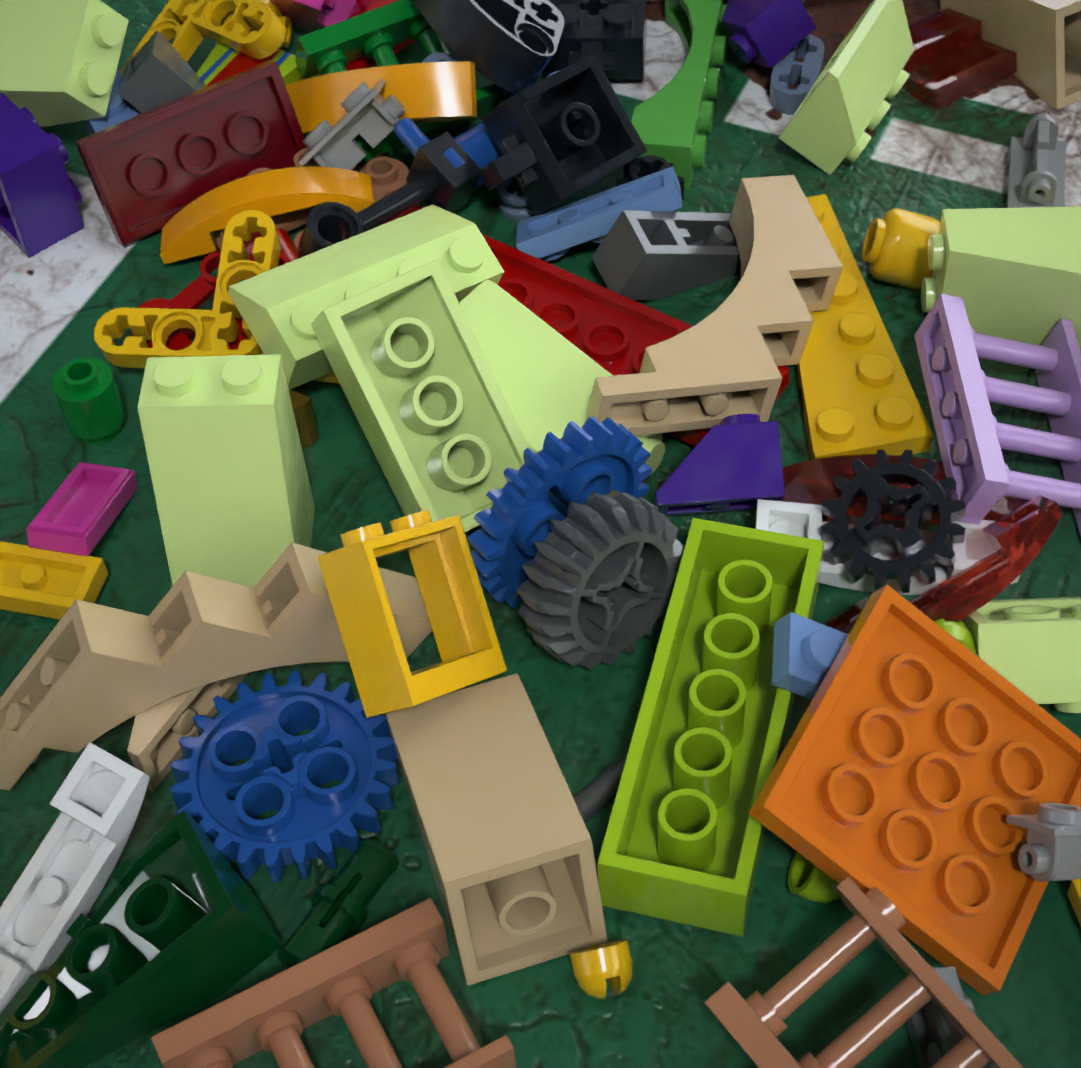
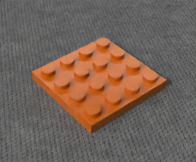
(911, 784)

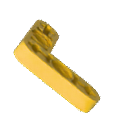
(195, 19)
(212, 327)

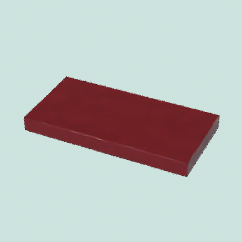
(190, 146)

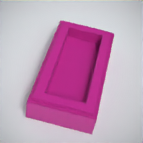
(82, 509)

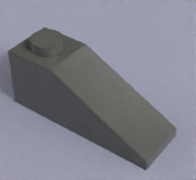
(666, 253)

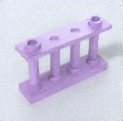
(963, 418)

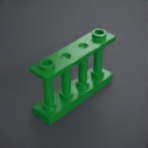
(375, 36)

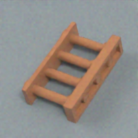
(337, 984)
(760, 1019)

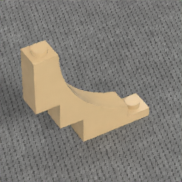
(733, 354)
(116, 663)

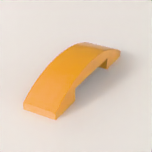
(426, 90)
(273, 192)

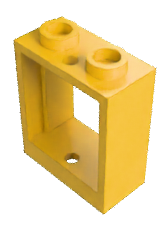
(451, 600)

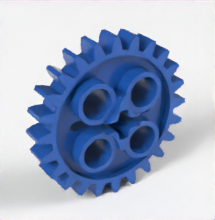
(571, 467)
(286, 774)

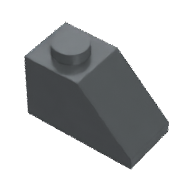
(157, 75)

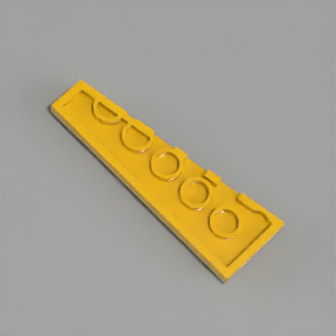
(851, 372)

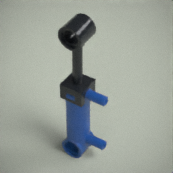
(440, 175)

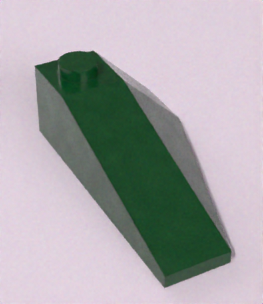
(154, 949)

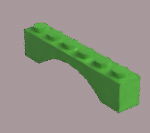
(680, 112)

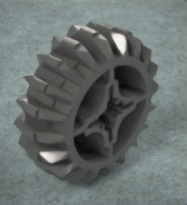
(600, 579)

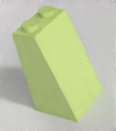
(60, 57)
(1010, 268)
(537, 368)
(225, 464)

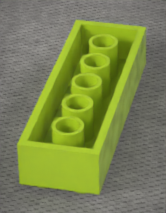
(708, 731)

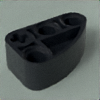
(502, 37)

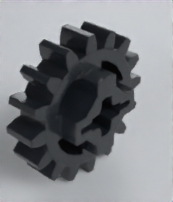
(915, 504)

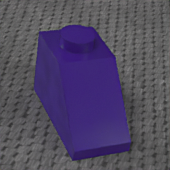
(765, 28)
(727, 470)

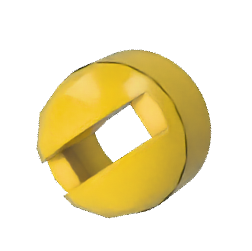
(603, 962)

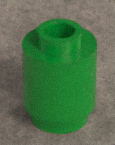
(89, 400)

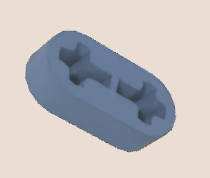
(800, 74)

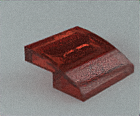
(953, 58)

